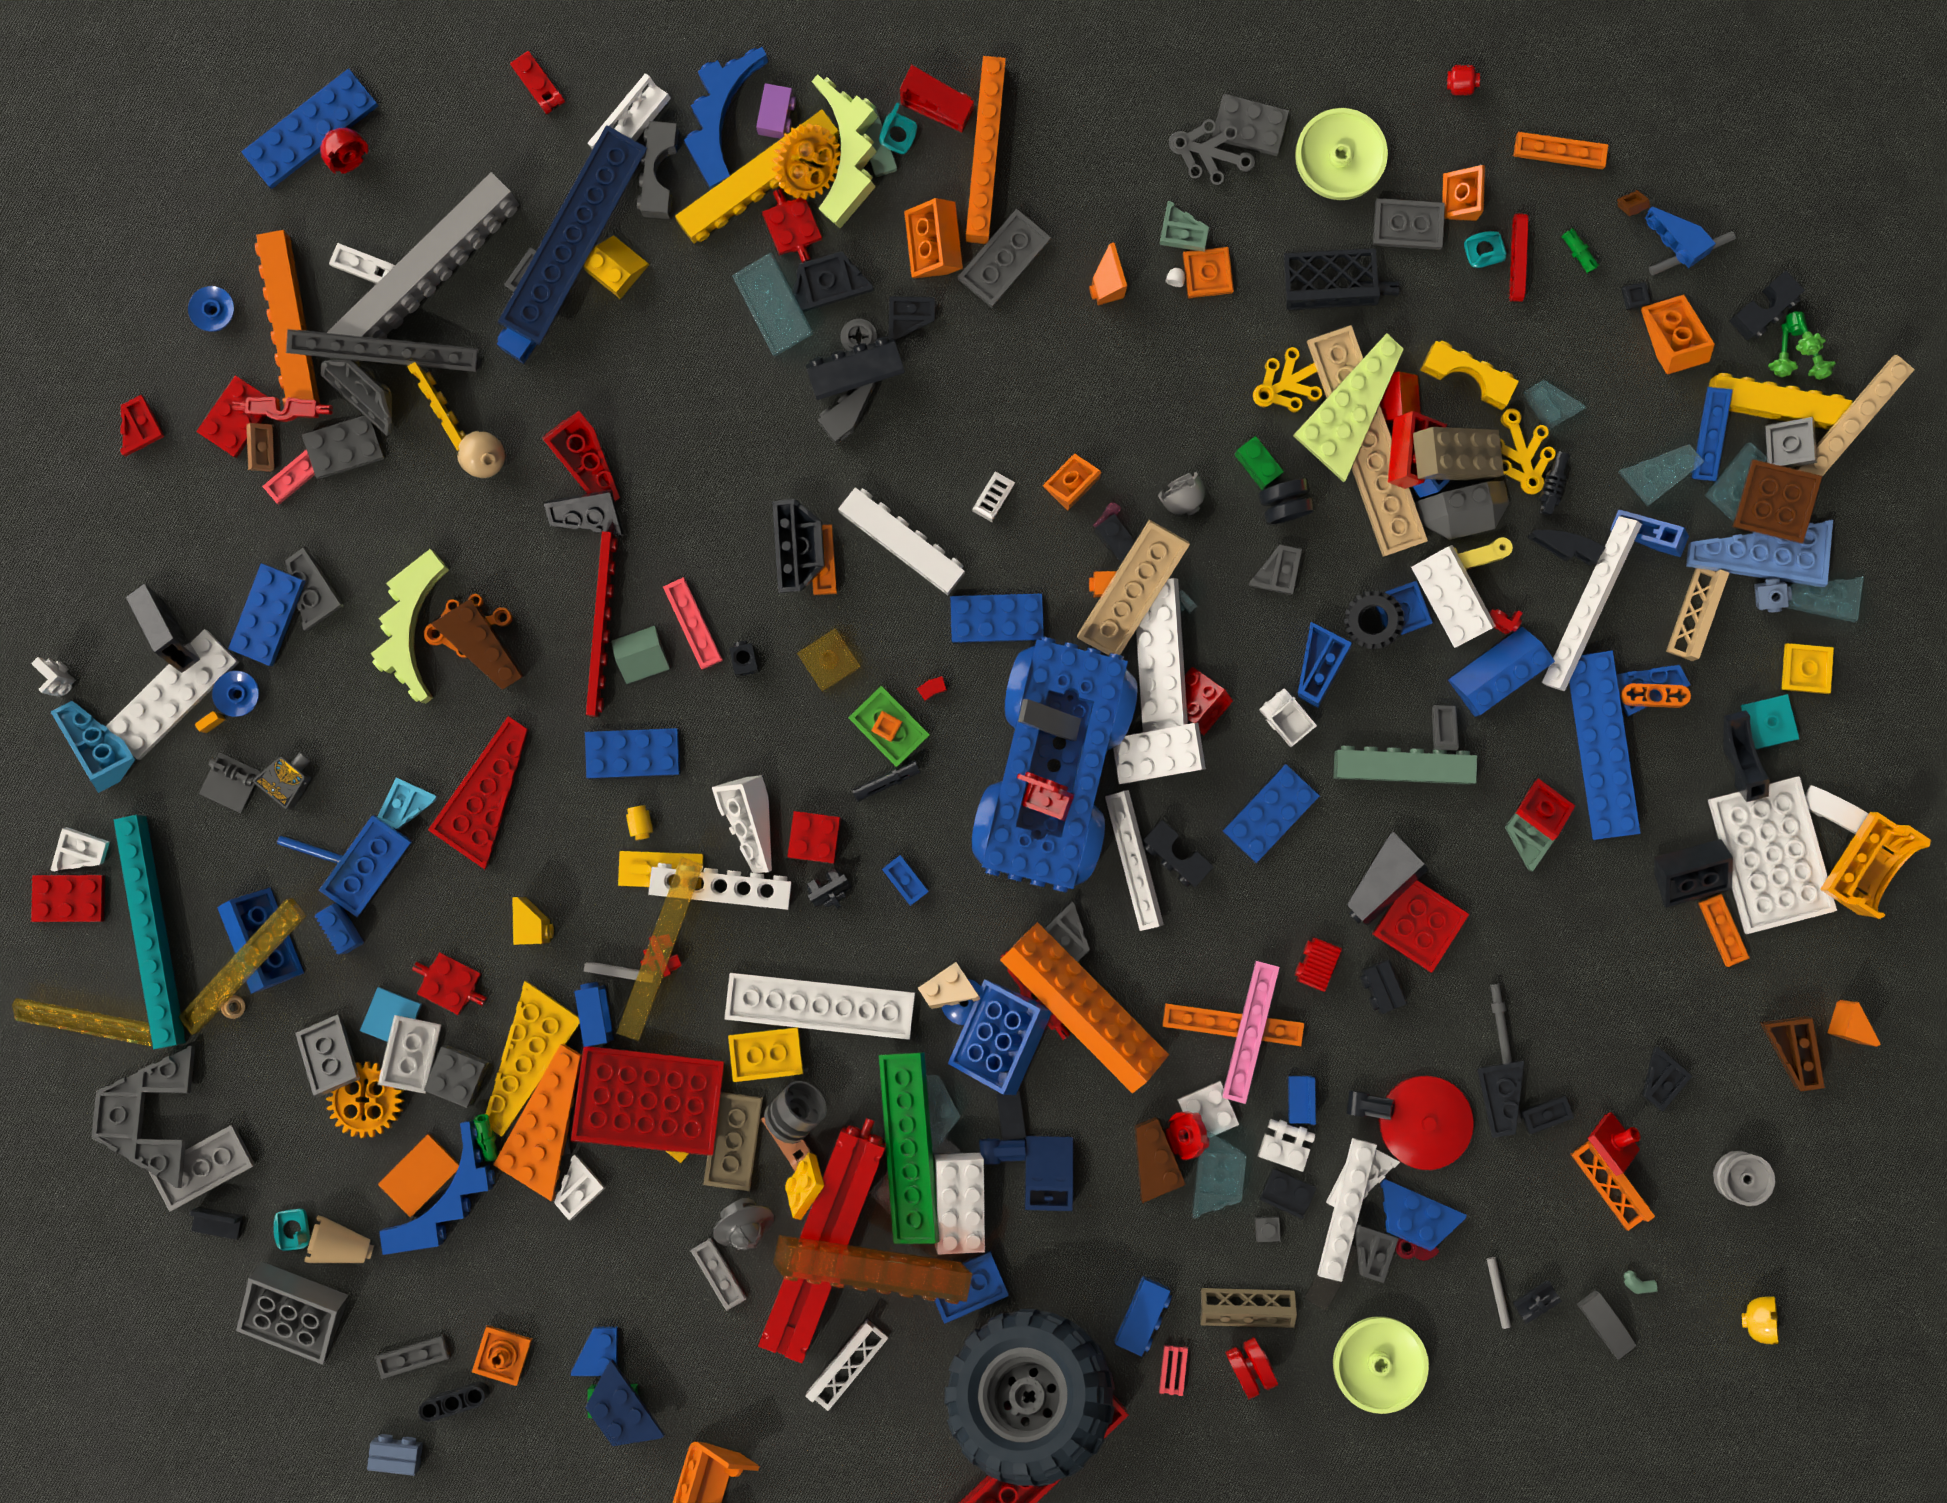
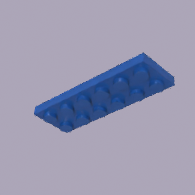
(302, 131)

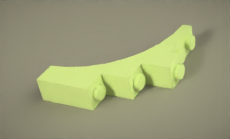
(852, 181)
(398, 652)

